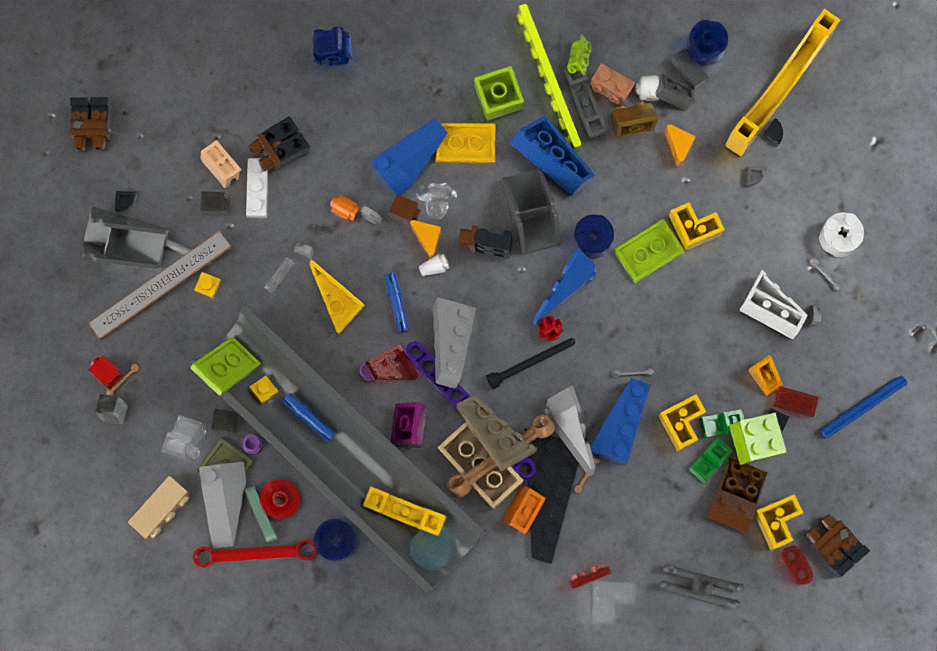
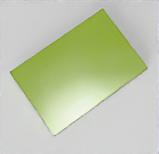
(649, 250)
(225, 365)

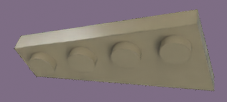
(498, 439)

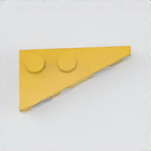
(339, 301)

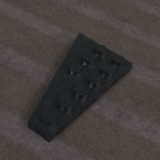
(554, 481)

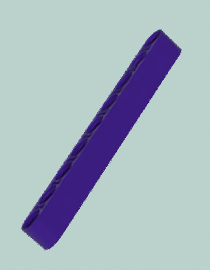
(425, 357)

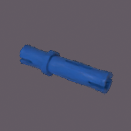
(395, 295)
(308, 417)

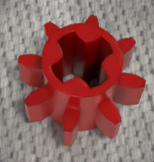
(550, 328)

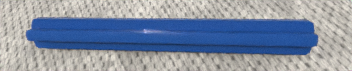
(863, 407)

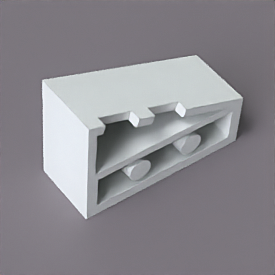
(772, 307)

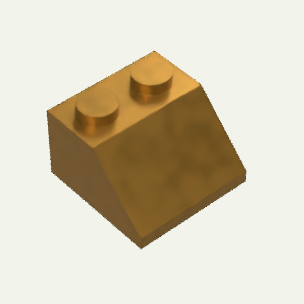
(634, 119)

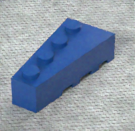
(553, 155)
(620, 428)

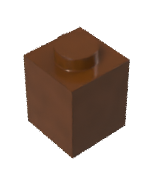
(404, 210)

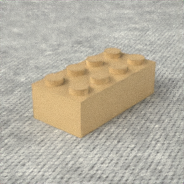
(466, 452)

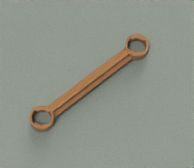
(487, 465)

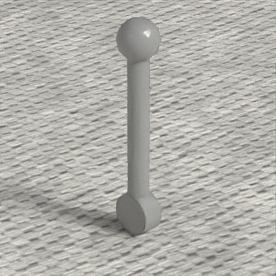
(814, 262)
(615, 374)

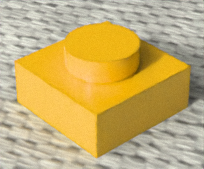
(207, 285)
(263, 390)

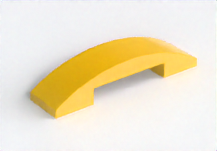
(404, 511)

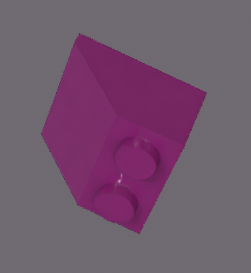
(409, 424)

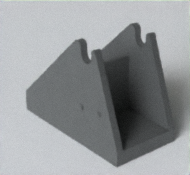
(532, 211)
(123, 240)

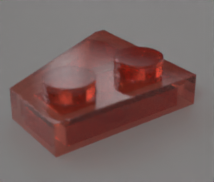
(392, 365)

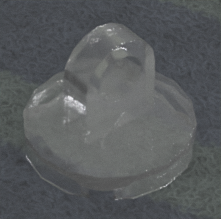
(436, 194)

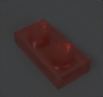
(796, 401)
(597, 573)

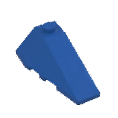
(408, 157)
(574, 277)

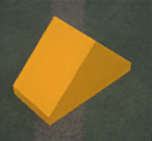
(679, 142)
(427, 235)
(766, 375)

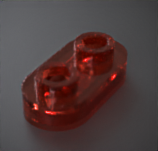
(798, 564)

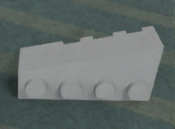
(452, 334)

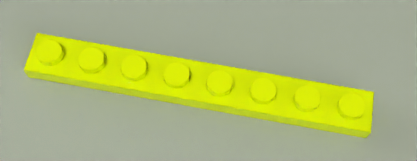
(545, 70)

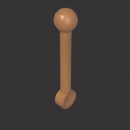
(134, 368)
(578, 488)

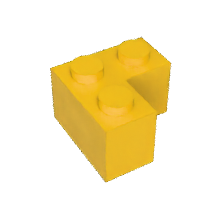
(694, 231)
(677, 421)
(773, 518)

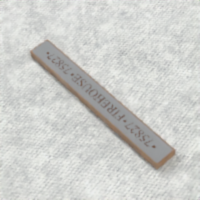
(160, 285)

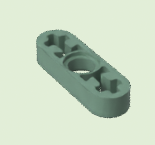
(263, 519)

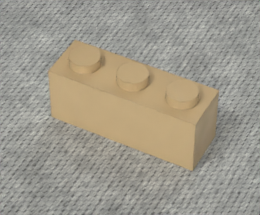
(159, 508)

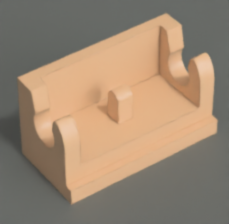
(220, 164)

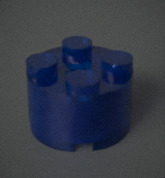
(711, 32)
(332, 46)
(600, 227)
(326, 533)

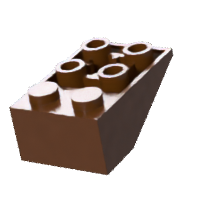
(737, 495)

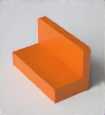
(523, 509)

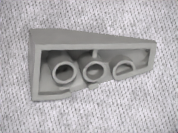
(564, 414)
(223, 496)

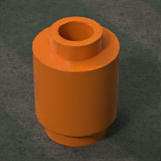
(345, 207)

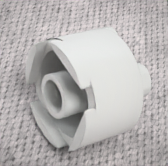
(845, 224)

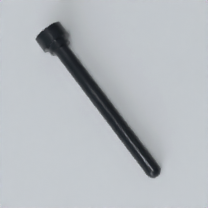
(496, 379)

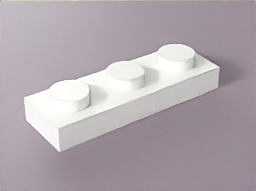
(256, 190)

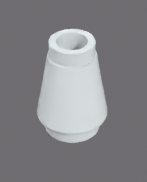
(435, 265)

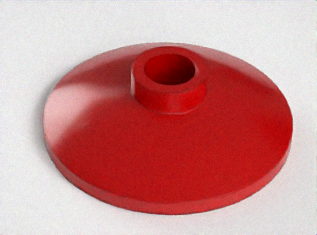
(285, 492)

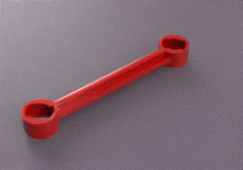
(255, 553)

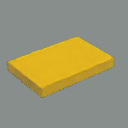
(467, 143)

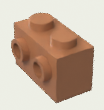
(612, 84)

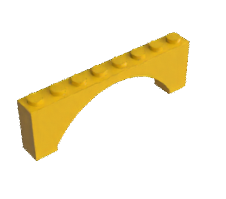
(800, 60)

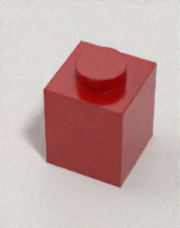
(105, 371)

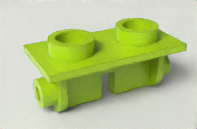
(579, 56)

